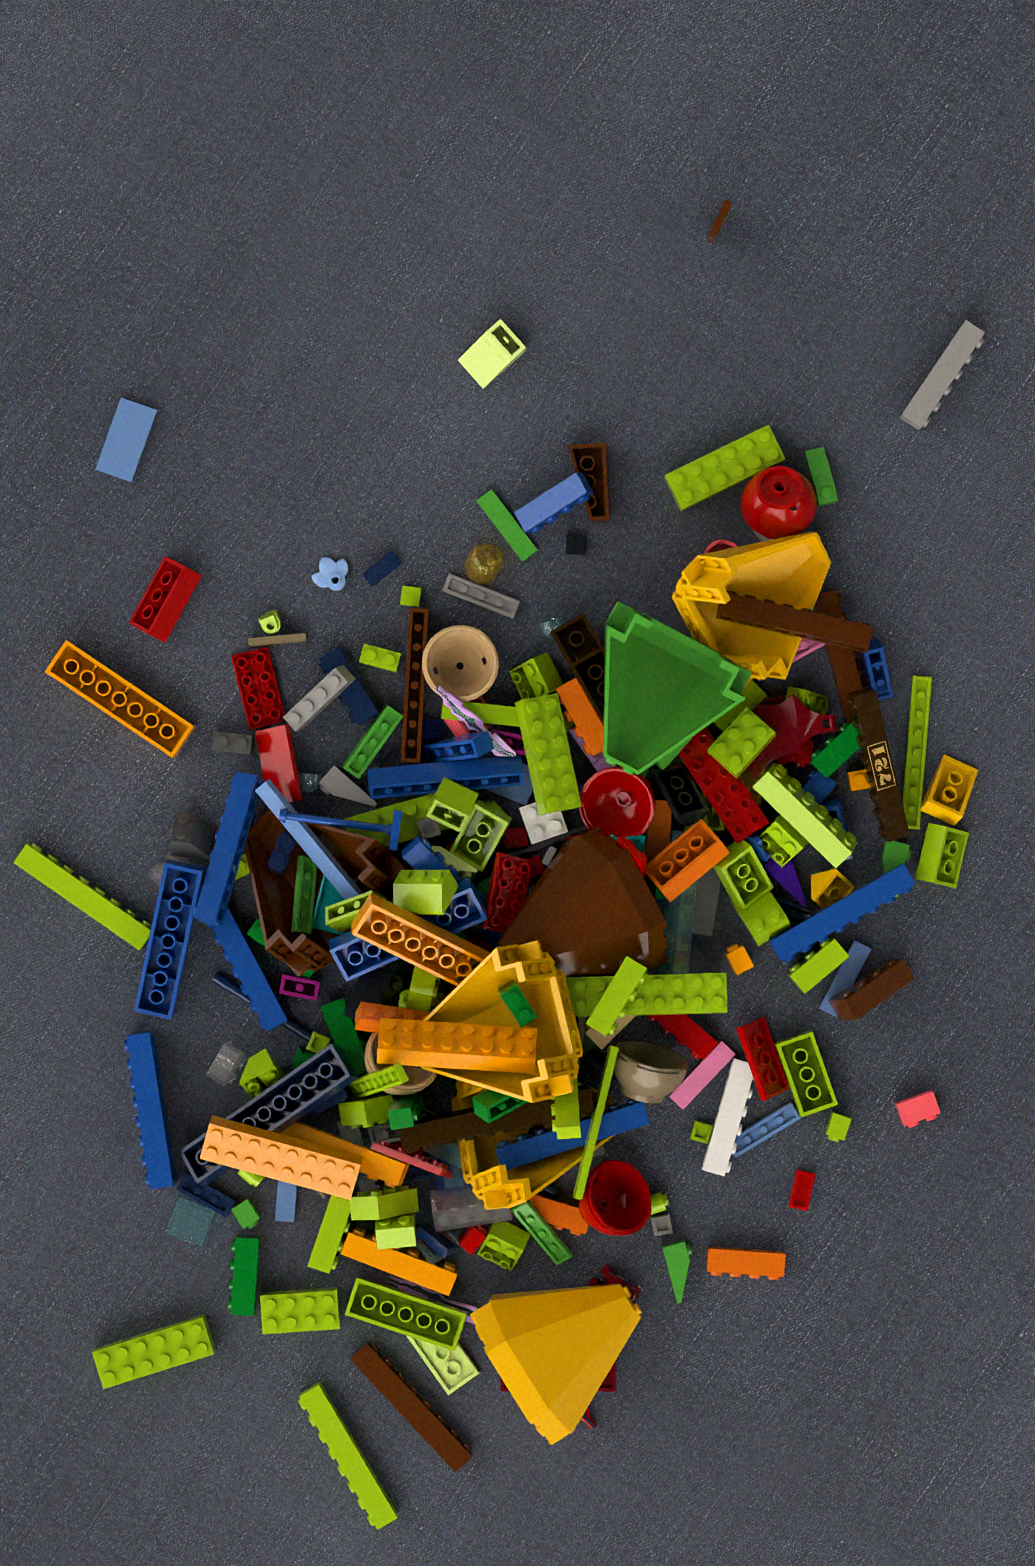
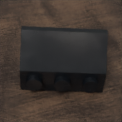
(681, 794)
(375, 987)

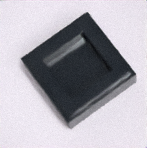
(575, 544)

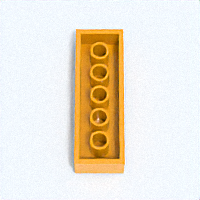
(400, 1261)

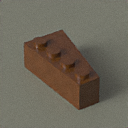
(594, 464)
(871, 990)

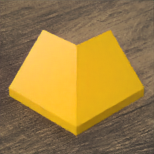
(829, 887)

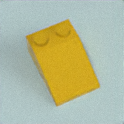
(949, 790)

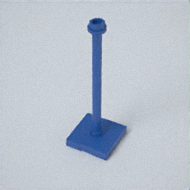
(390, 829)

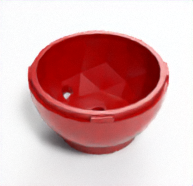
(770, 510)
(622, 1195)

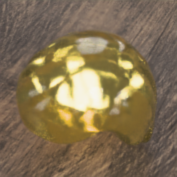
(483, 563)

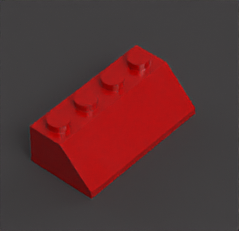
(165, 599)

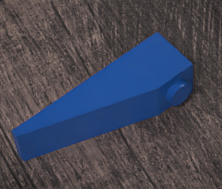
(459, 747)

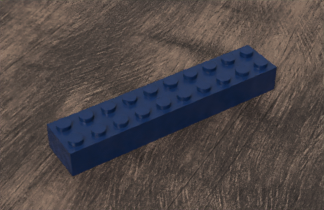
(281, 1104)

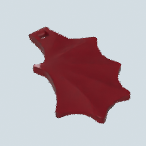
(793, 727)

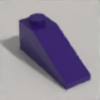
(787, 878)

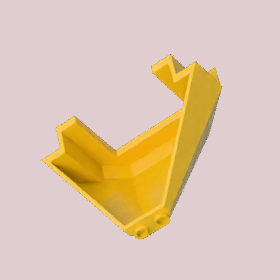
(777, 570)
(548, 994)
(517, 1185)
(556, 1348)

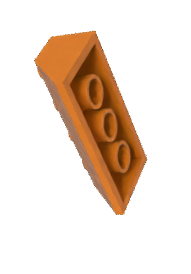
(686, 860)

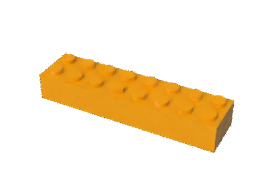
(120, 699)
(416, 940)
(457, 1045)
(281, 1157)

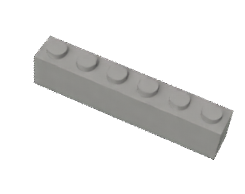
(942, 374)

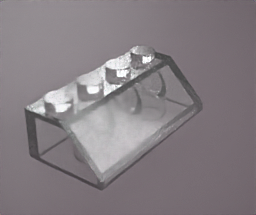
(461, 1208)

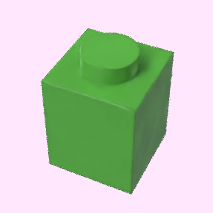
(246, 1213)

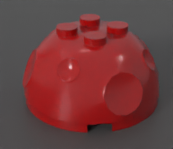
(617, 802)

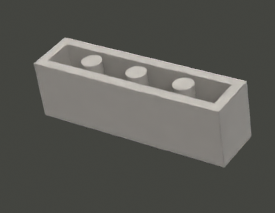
(319, 698)

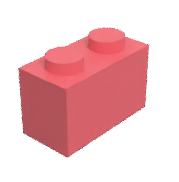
(917, 1108)

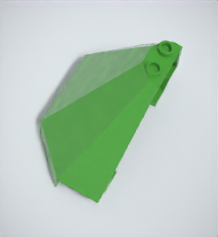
(660, 688)

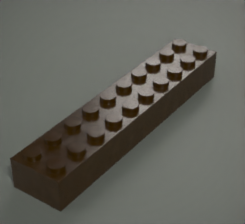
(467, 1125)

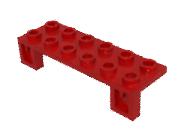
(724, 792)

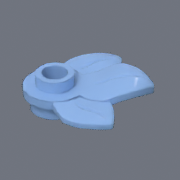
(329, 571)

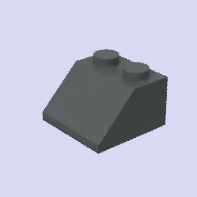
(191, 836)

